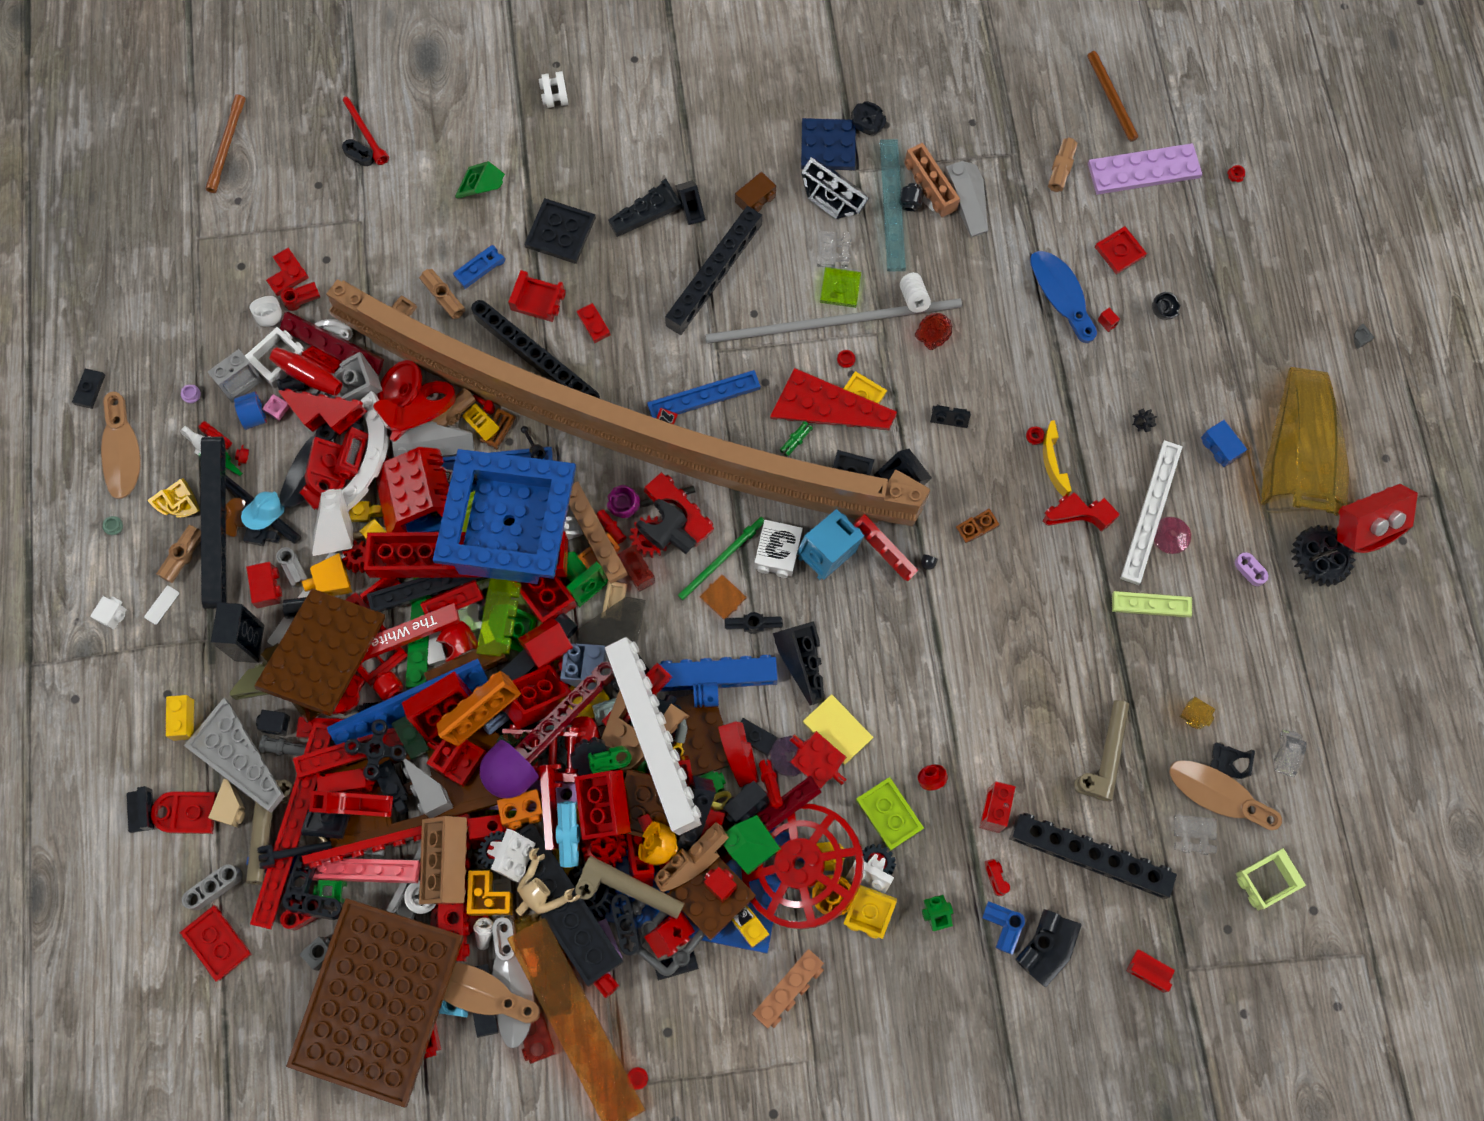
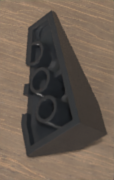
(799, 652)

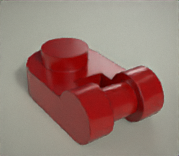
(994, 872)

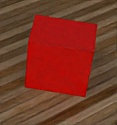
(1108, 319)

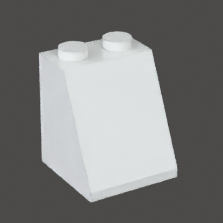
(333, 524)

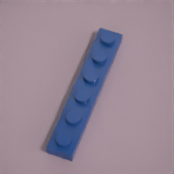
(706, 394)

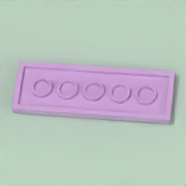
(1144, 168)

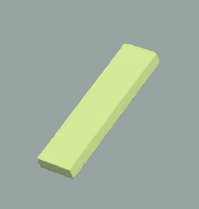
(1151, 604)

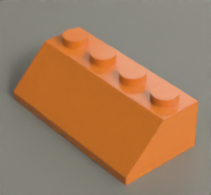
(477, 709)

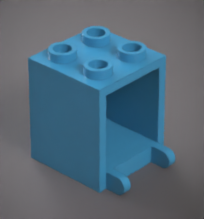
(830, 544)

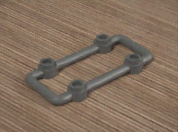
(680, 958)

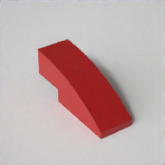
(738, 753)

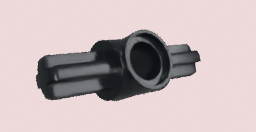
(764, 622)

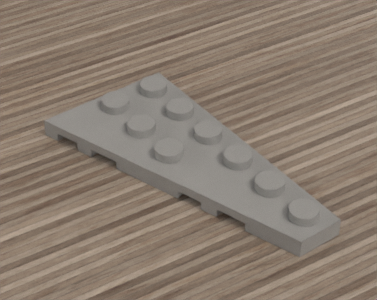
(230, 751)

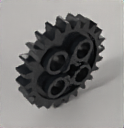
(1330, 571)

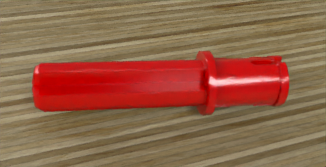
(769, 779)

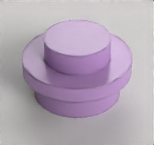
(190, 393)

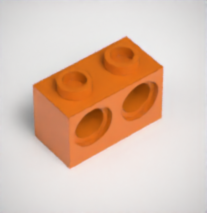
(521, 805)

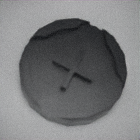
(868, 118)

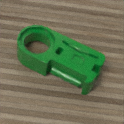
(607, 760)

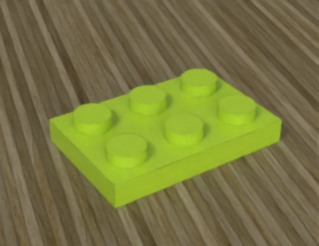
(889, 814)

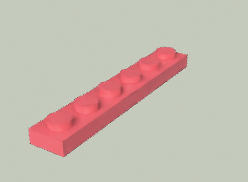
(369, 871)

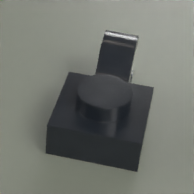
(259, 537)

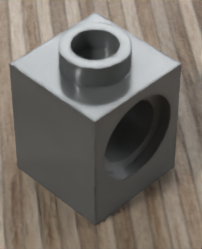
(309, 952)

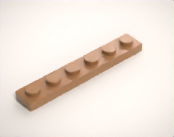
(596, 535)

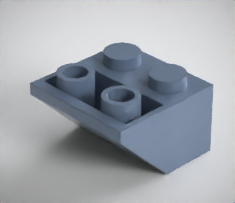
(580, 662)

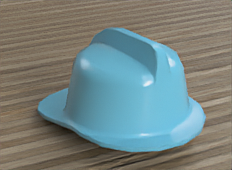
(262, 511)

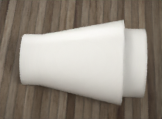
(483, 932)

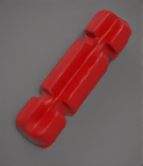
(211, 431)

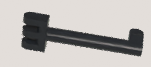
(273, 855)

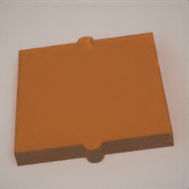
(723, 597)

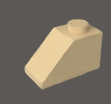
(228, 806)

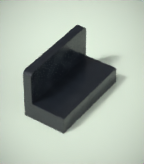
(139, 810)

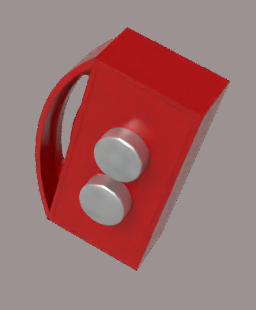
(1377, 519)

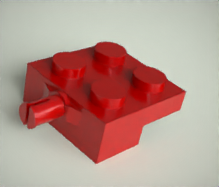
(455, 761)

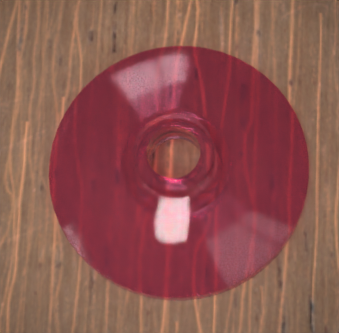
(1166, 541)

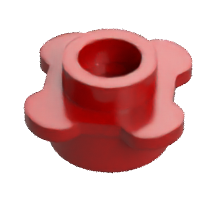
(242, 455)

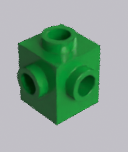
(937, 912)

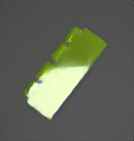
(495, 617)

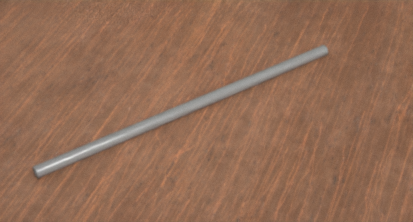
(827, 321)

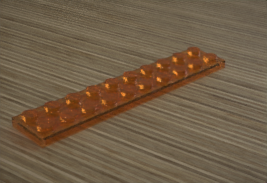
(575, 1023)

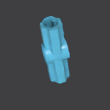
(568, 834)

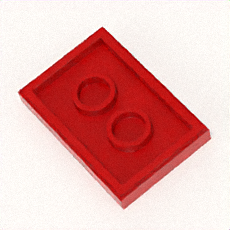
(215, 943)

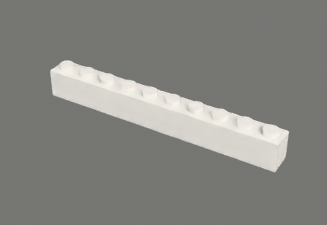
(653, 737)

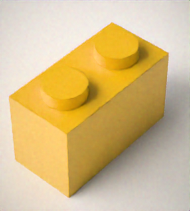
(179, 717)

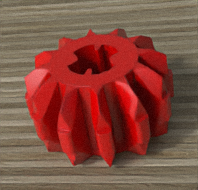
(350, 557)

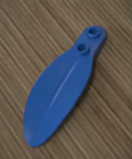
(1063, 292)

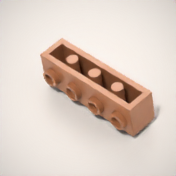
(932, 180)
(787, 989)

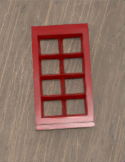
(388, 664)

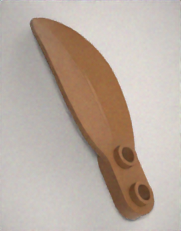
(119, 449)
(1220, 793)
(486, 995)

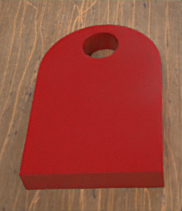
(321, 466)
(186, 812)

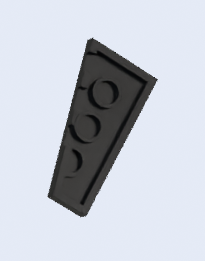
(652, 206)

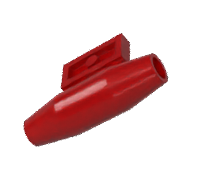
(310, 367)

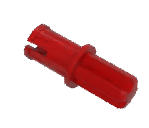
(610, 526)

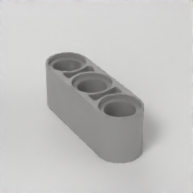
(202, 888)

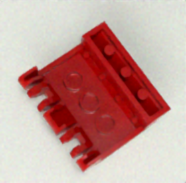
(412, 487)

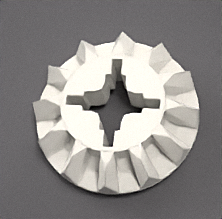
(413, 904)

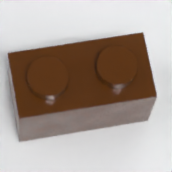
(756, 193)

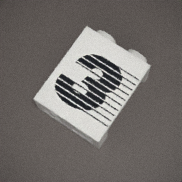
(777, 548)

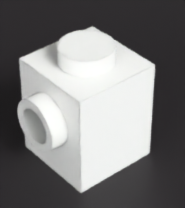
(109, 612)

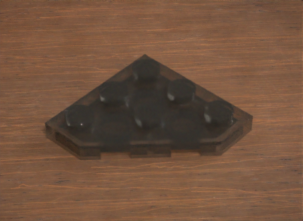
(614, 624)

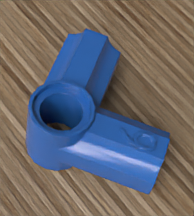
(1009, 935)

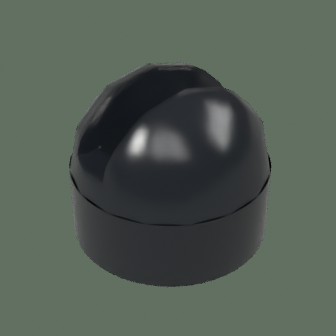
(928, 562)

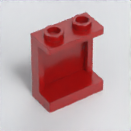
(536, 297)

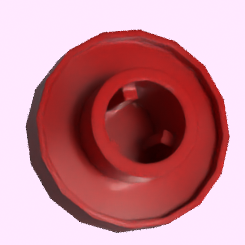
(932, 777)

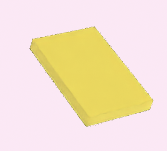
(838, 727)

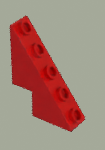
(317, 410)

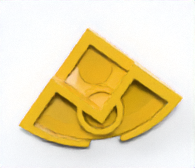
(175, 500)

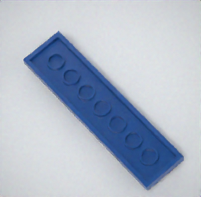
(392, 709)

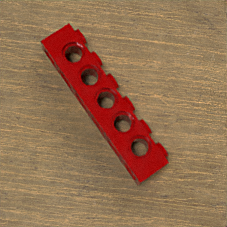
(446, 910)

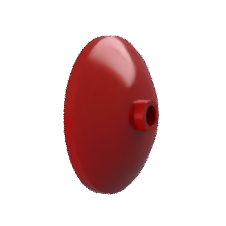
(401, 383)

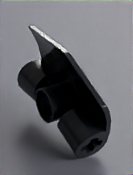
(1061, 938)

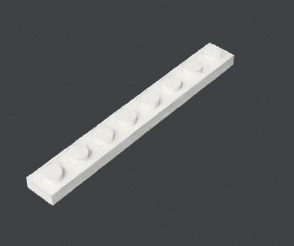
(1151, 513)

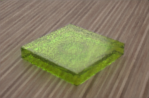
(840, 287)

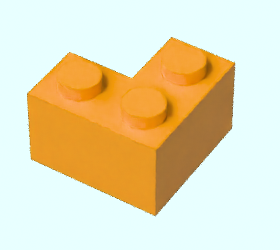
(482, 899)

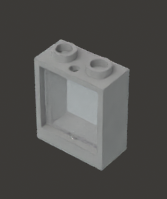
(235, 375)

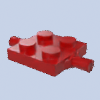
(818, 759)

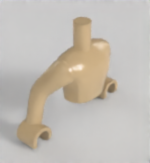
(536, 892)

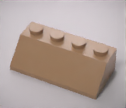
(443, 860)

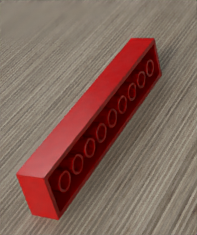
(413, 552)

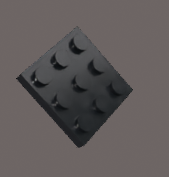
(560, 231)

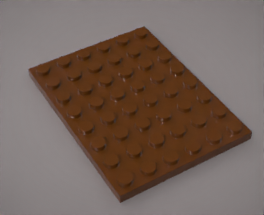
(375, 1002)

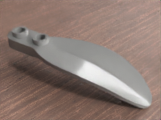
(510, 973)

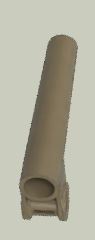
(1103, 785)
(260, 835)
(600, 872)

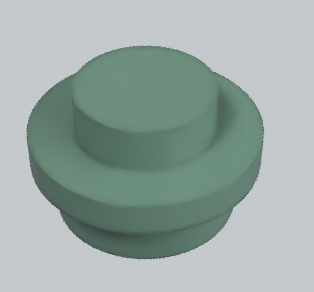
(112, 525)

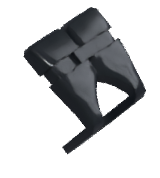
(1225, 756)

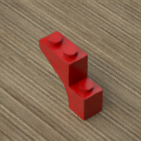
(1074, 509)
(351, 803)

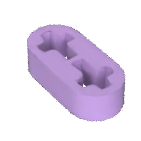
(1251, 569)

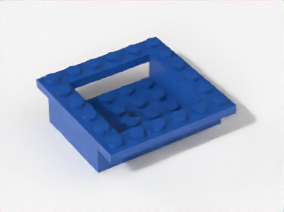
(507, 487)

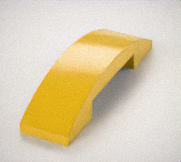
(1060, 481)

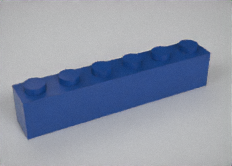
(726, 672)

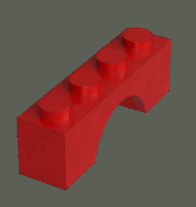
(663, 488)

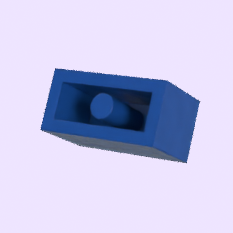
(1223, 443)

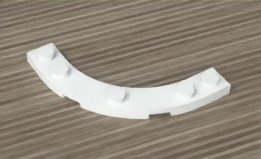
(374, 456)

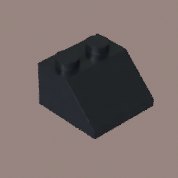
(907, 464)

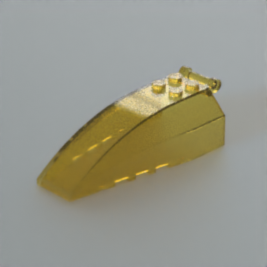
(1308, 445)

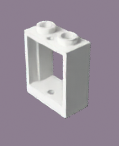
(265, 345)

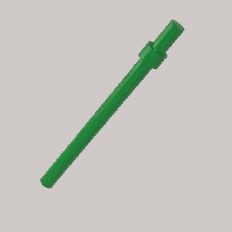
(748, 532)

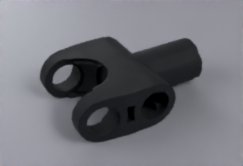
(668, 530)

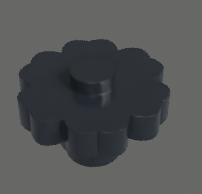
(579, 757)

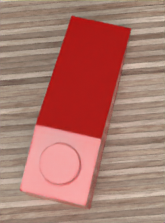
(638, 868)

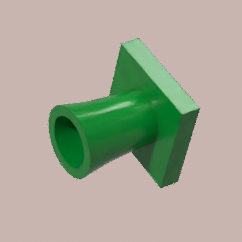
(584, 581)

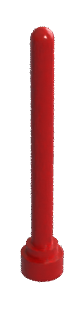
(379, 155)

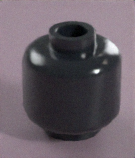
(911, 197)

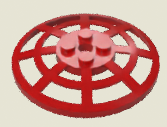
(811, 872)

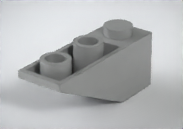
(431, 794)

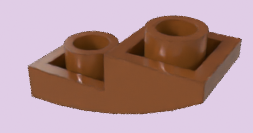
(977, 526)

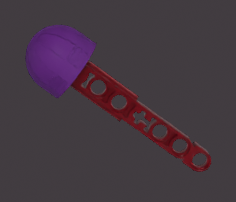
(508, 770)

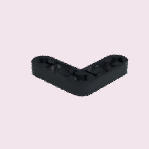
(301, 894)

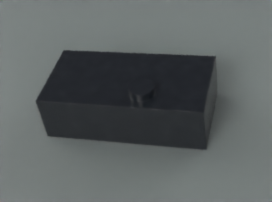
(237, 632)

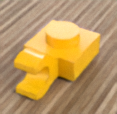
(363, 511)

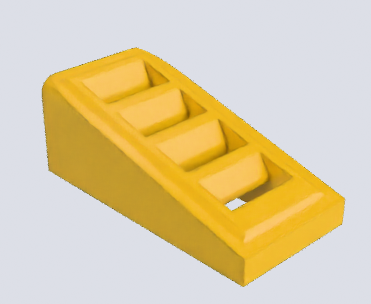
(481, 422)

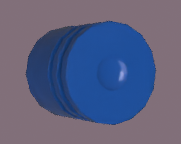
(706, 694)

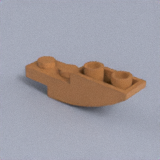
(689, 864)

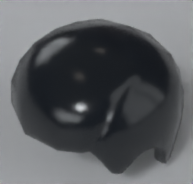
(1166, 306)

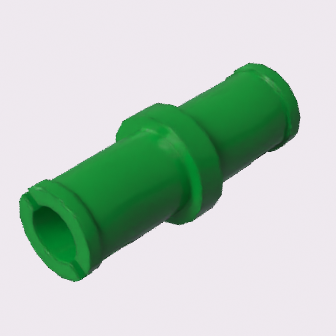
(796, 439)

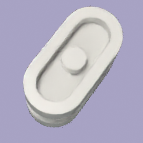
(546, 83)

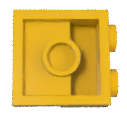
(870, 912)

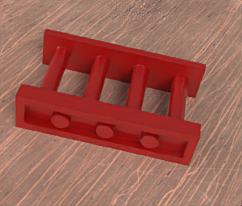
(572, 732)

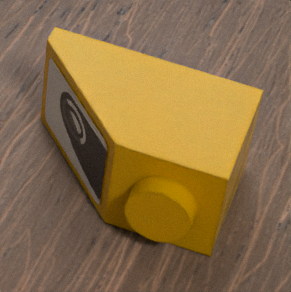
(750, 927)

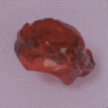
(934, 330)

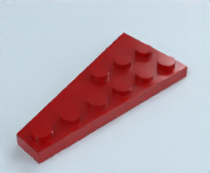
(823, 403)

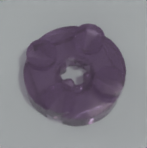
(778, 756)

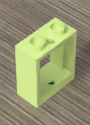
(1287, 870)

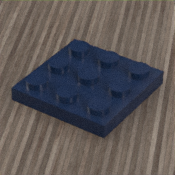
(829, 143)

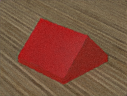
(545, 643)

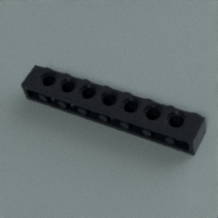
(713, 270)
(1164, 877)

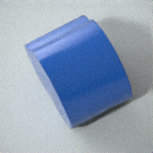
(250, 410)

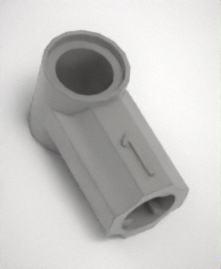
(292, 567)

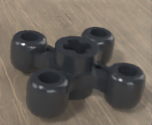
(373, 758)

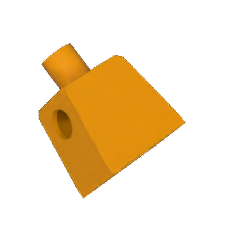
(329, 577)

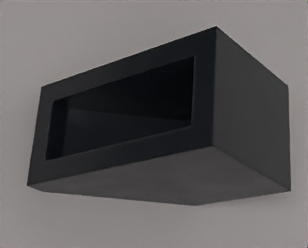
(691, 202)

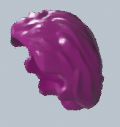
(623, 501)

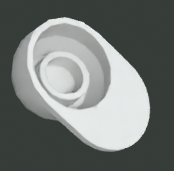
(266, 311)

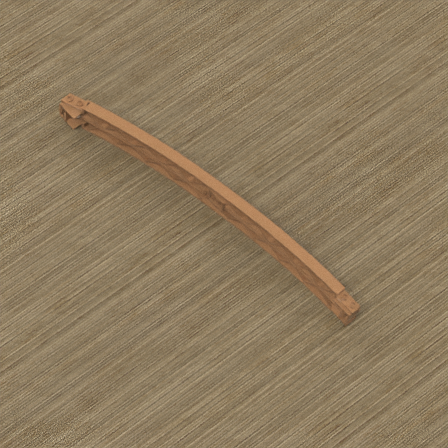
(626, 430)

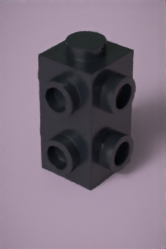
(746, 804)

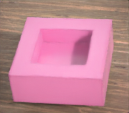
(276, 407)

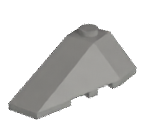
(969, 186)
(357, 379)
(434, 436)

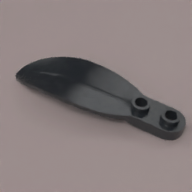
(296, 476)

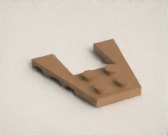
(623, 734)

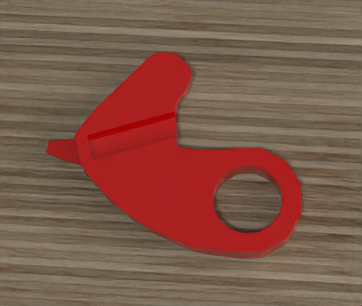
(418, 412)

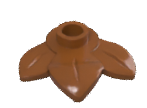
(233, 518)

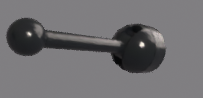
(536, 450)

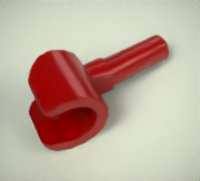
(488, 405)

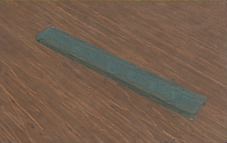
(891, 208)

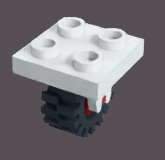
(506, 853)
(877, 868)

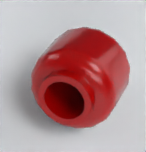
(387, 685)

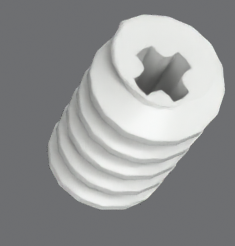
(915, 292)

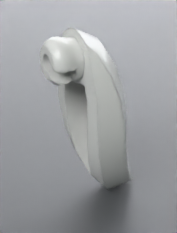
(336, 327)

